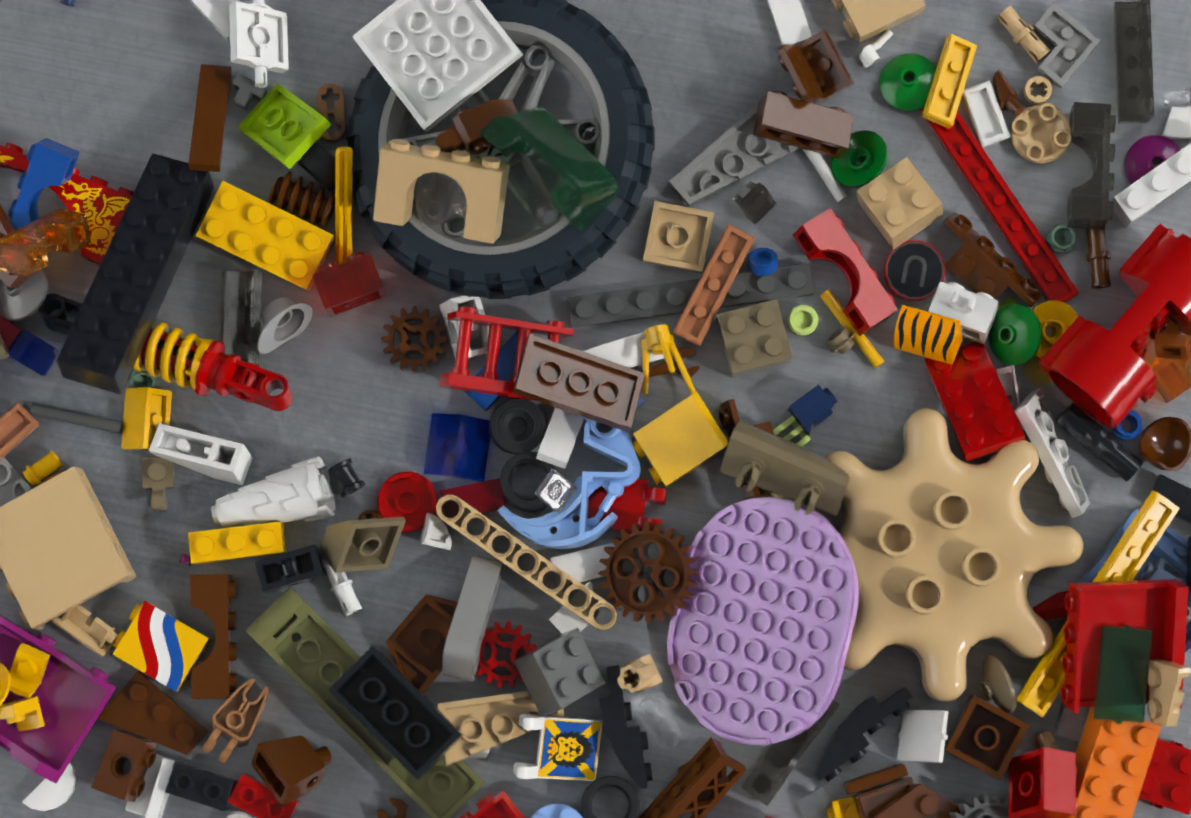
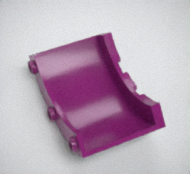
(68, 699)

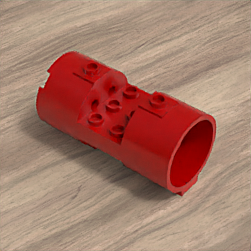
(1106, 368)

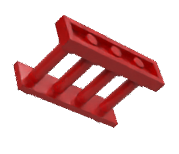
(489, 381)

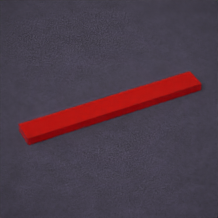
(1005, 210)

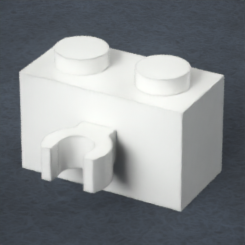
(972, 309)

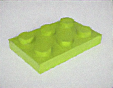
(284, 126)

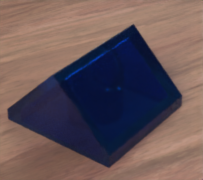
(457, 447)

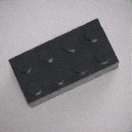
(396, 712)

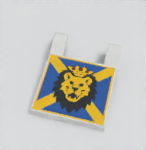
(565, 748)

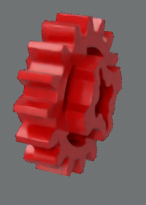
(492, 663)

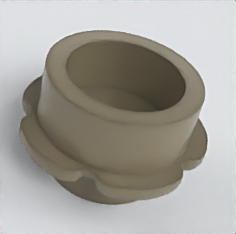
(841, 340)

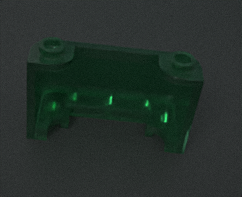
(585, 183)

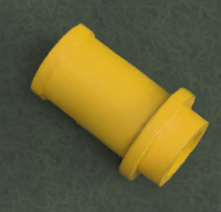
(42, 468)

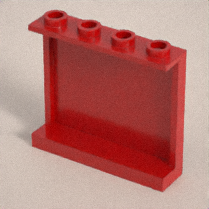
(1138, 603)

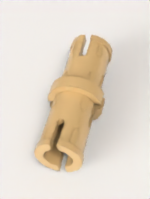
(1023, 34)

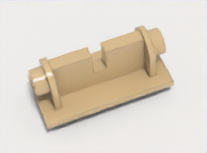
(92, 633)

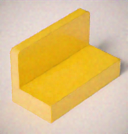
(142, 414)

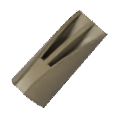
(784, 469)

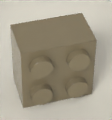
(754, 338)

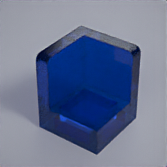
(34, 353)

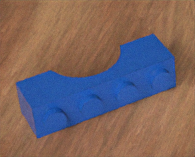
(49, 166)

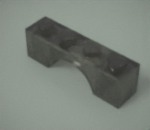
(1090, 129)
(780, 760)

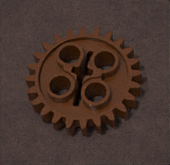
(671, 557)

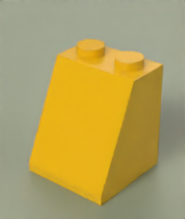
(679, 441)

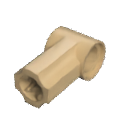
(639, 675)

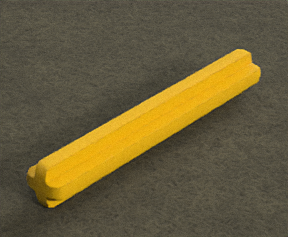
(343, 204)

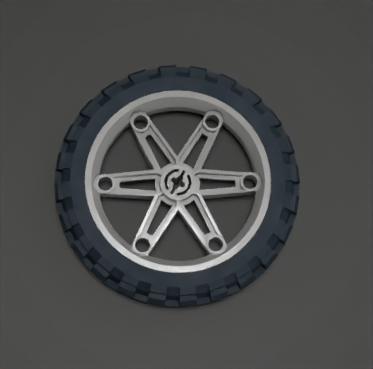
(557, 249)

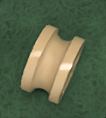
(1036, 81)

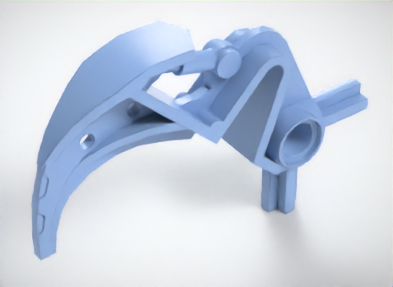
(613, 445)

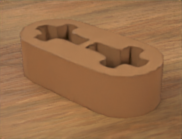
(339, 111)

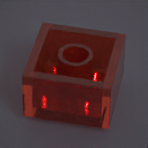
(349, 284)

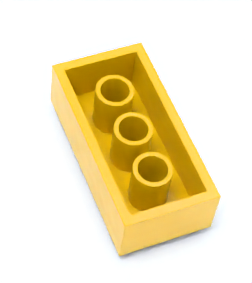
(265, 235)

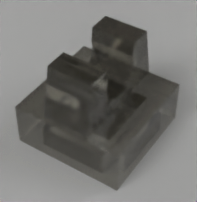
(755, 202)

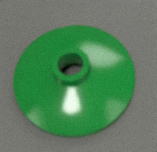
(904, 94)
(862, 146)
(1024, 337)

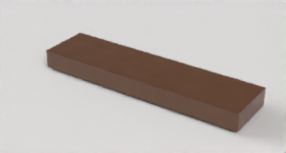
(210, 118)

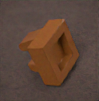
(1171, 343)

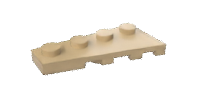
(487, 722)

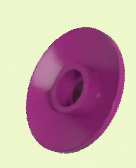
(1142, 152)

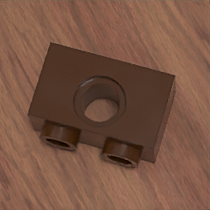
(110, 774)

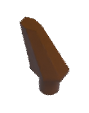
(1006, 94)

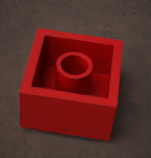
(1043, 784)

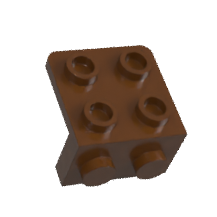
(815, 67)

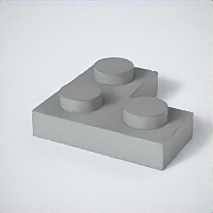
(1071, 41)

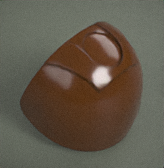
(1166, 443)

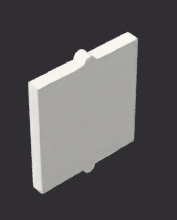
(922, 736)

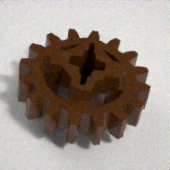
(424, 329)

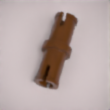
(1098, 258)

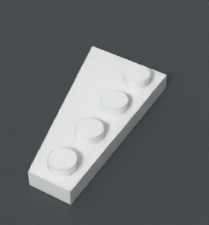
(1052, 452)

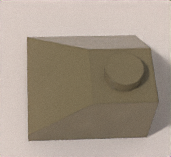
(361, 543)

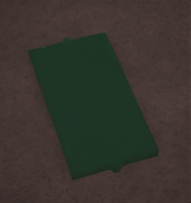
(1122, 674)

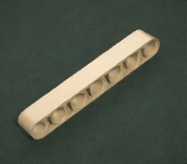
(516, 550)

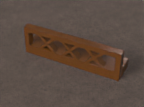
(695, 777)

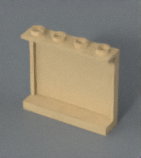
(58, 548)

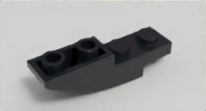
(848, 739)
(626, 741)

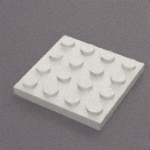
(436, 53)

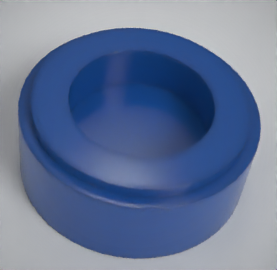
(762, 261)

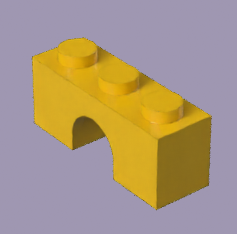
(237, 543)

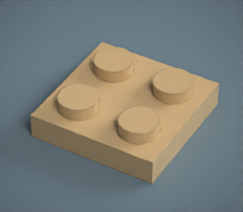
(678, 237)

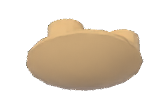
(1041, 133)

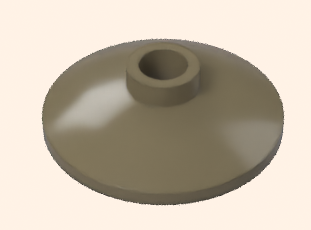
(997, 684)

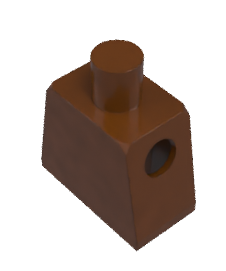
(290, 766)

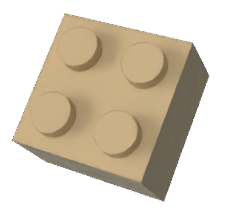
(900, 203)

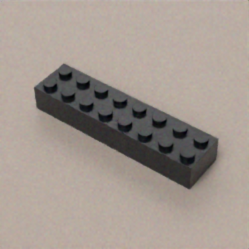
(135, 274)

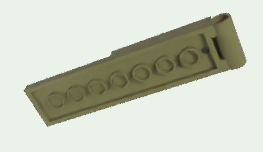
(316, 665)

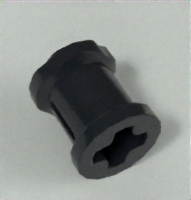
(346, 477)

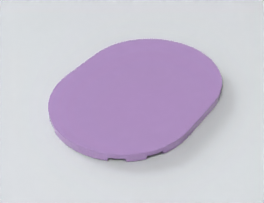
(766, 622)

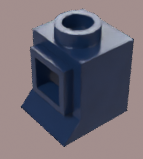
(813, 408)

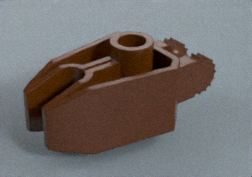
(469, 123)

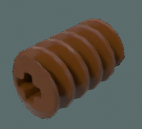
(303, 200)

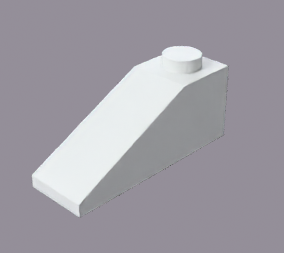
(202, 453)

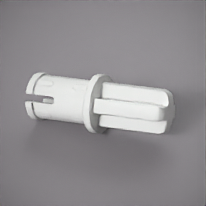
(343, 590)

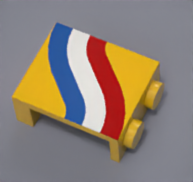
(160, 646)

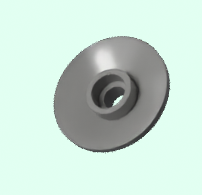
(23, 301)

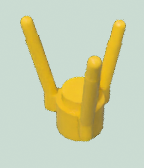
(661, 342)

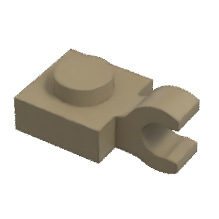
(158, 476)

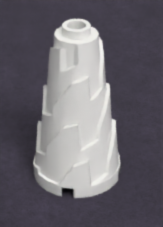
(281, 497)

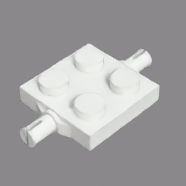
(258, 38)

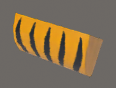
(927, 334)

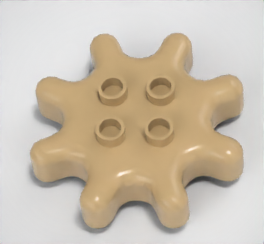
(946, 554)

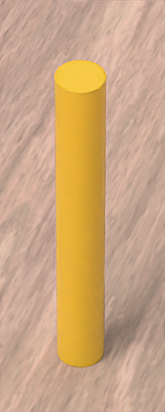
(861, 341)

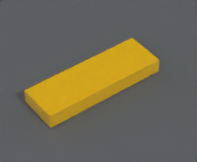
(949, 81)

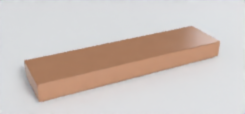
(713, 285)

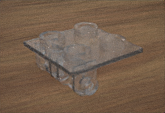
(438, 199)

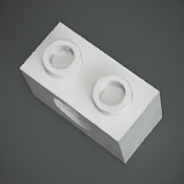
(479, 333)

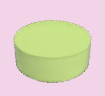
(802, 320)

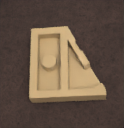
(1164, 691)

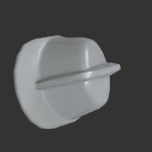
(282, 322)

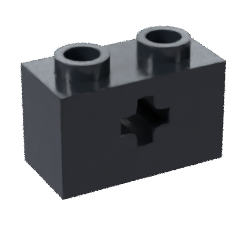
(289, 568)
(200, 786)

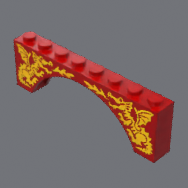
(92, 197)

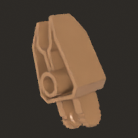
(236, 720)

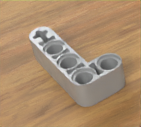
(471, 618)

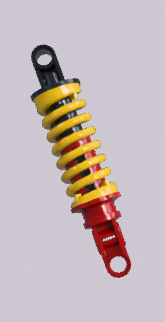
(188, 360)

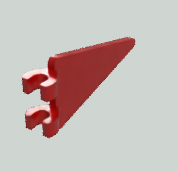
(630, 505)

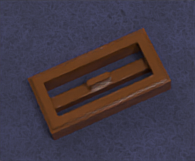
(875, 778)

